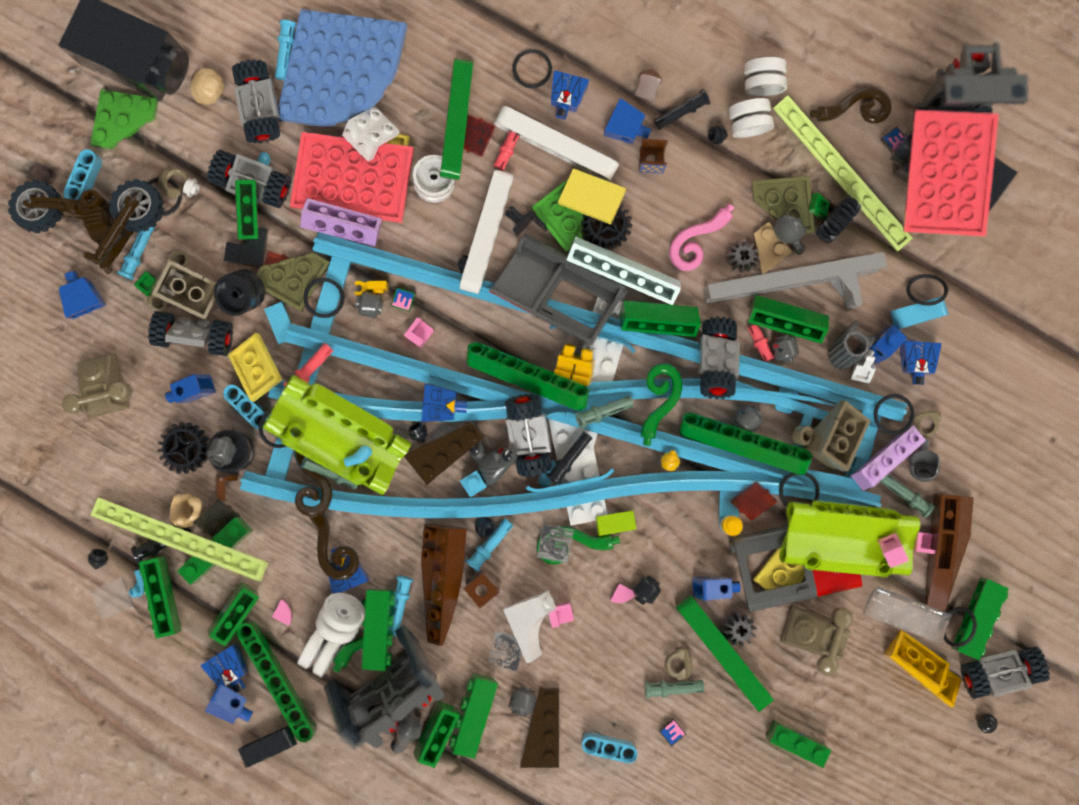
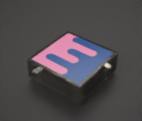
(892, 138)
(672, 732)

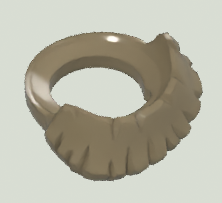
(164, 177)
(934, 416)
(687, 668)

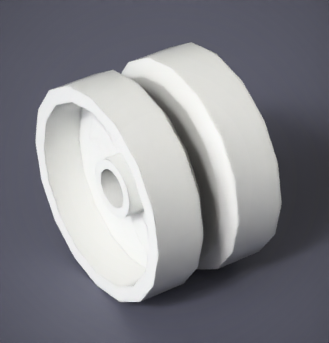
(765, 76)
(751, 118)
(424, 180)
(340, 618)
(320, 651)

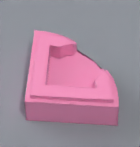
(622, 594)
(283, 613)

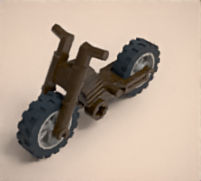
(127, 213)

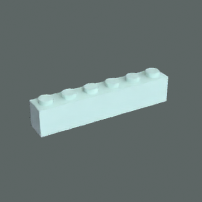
(624, 270)

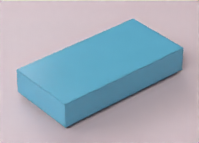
(278, 320)

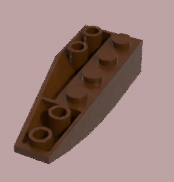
(949, 539)
(442, 576)

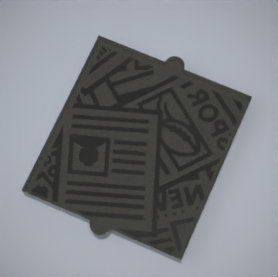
(216, 518)

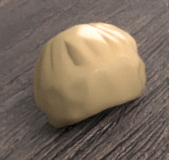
(206, 86)
(185, 510)

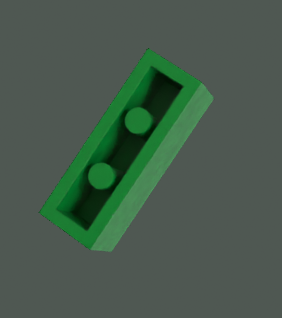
(246, 209)
(233, 614)
(436, 734)
(798, 744)

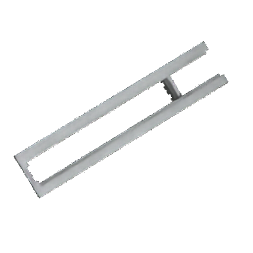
(840, 274)

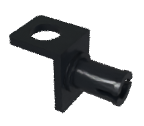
(523, 221)

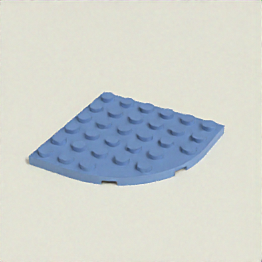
(339, 67)

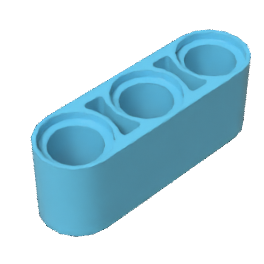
(82, 167)
(918, 313)
(239, 402)
(616, 754)

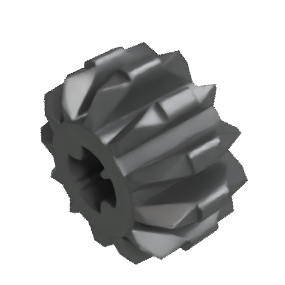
(736, 253)
(734, 635)

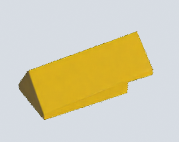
(924, 667)

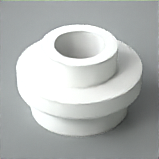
(191, 187)

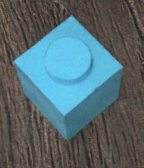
(473, 483)

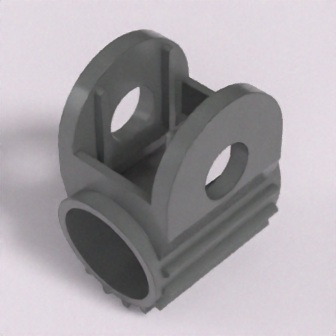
(844, 356)

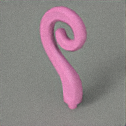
(721, 218)

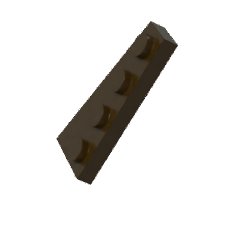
(441, 453)
(543, 736)

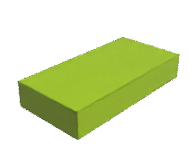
(615, 523)

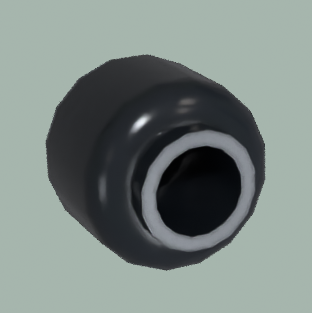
(646, 590)

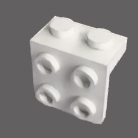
(369, 132)

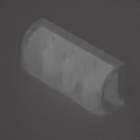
(907, 614)

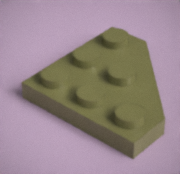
(787, 197)
(291, 277)

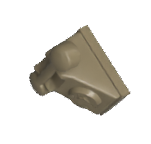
(181, 287)
(99, 388)
(835, 437)
(819, 635)

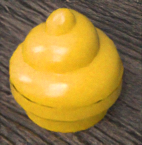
(670, 460)

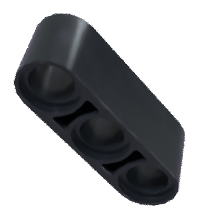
(267, 746)

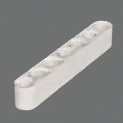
(556, 144)
(486, 231)

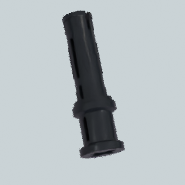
(689, 106)
(564, 465)
(151, 548)

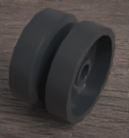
(239, 292)
(244, 450)

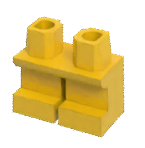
(576, 367)

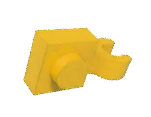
(373, 286)

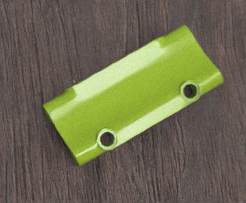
(334, 428)
(846, 538)

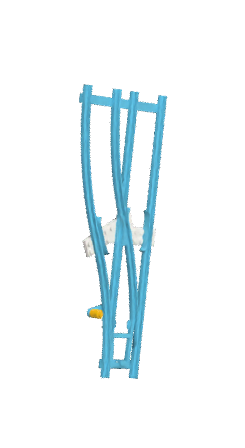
(582, 488)

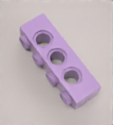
(340, 222)
(888, 458)

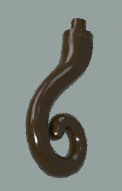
(829, 113)
(325, 487)
(323, 528)

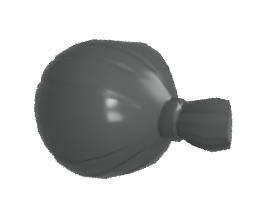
(790, 231)
(924, 464)

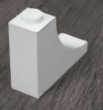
(525, 622)

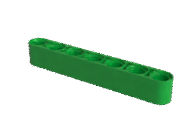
(456, 119)
(527, 376)
(745, 443)
(724, 653)
(276, 690)

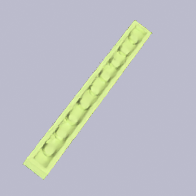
(842, 173)
(179, 539)

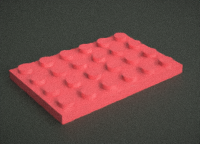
(950, 173)
(338, 175)

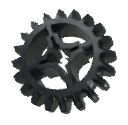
(838, 219)
(596, 237)
(180, 441)

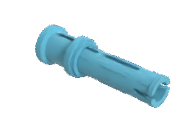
(285, 41)
(132, 260)
(484, 552)
(402, 595)

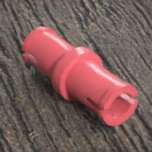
(506, 151)
(760, 343)

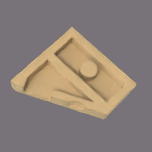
(770, 248)

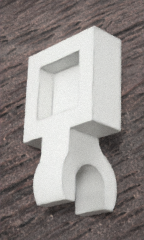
(864, 370)

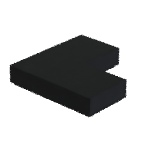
(249, 254)

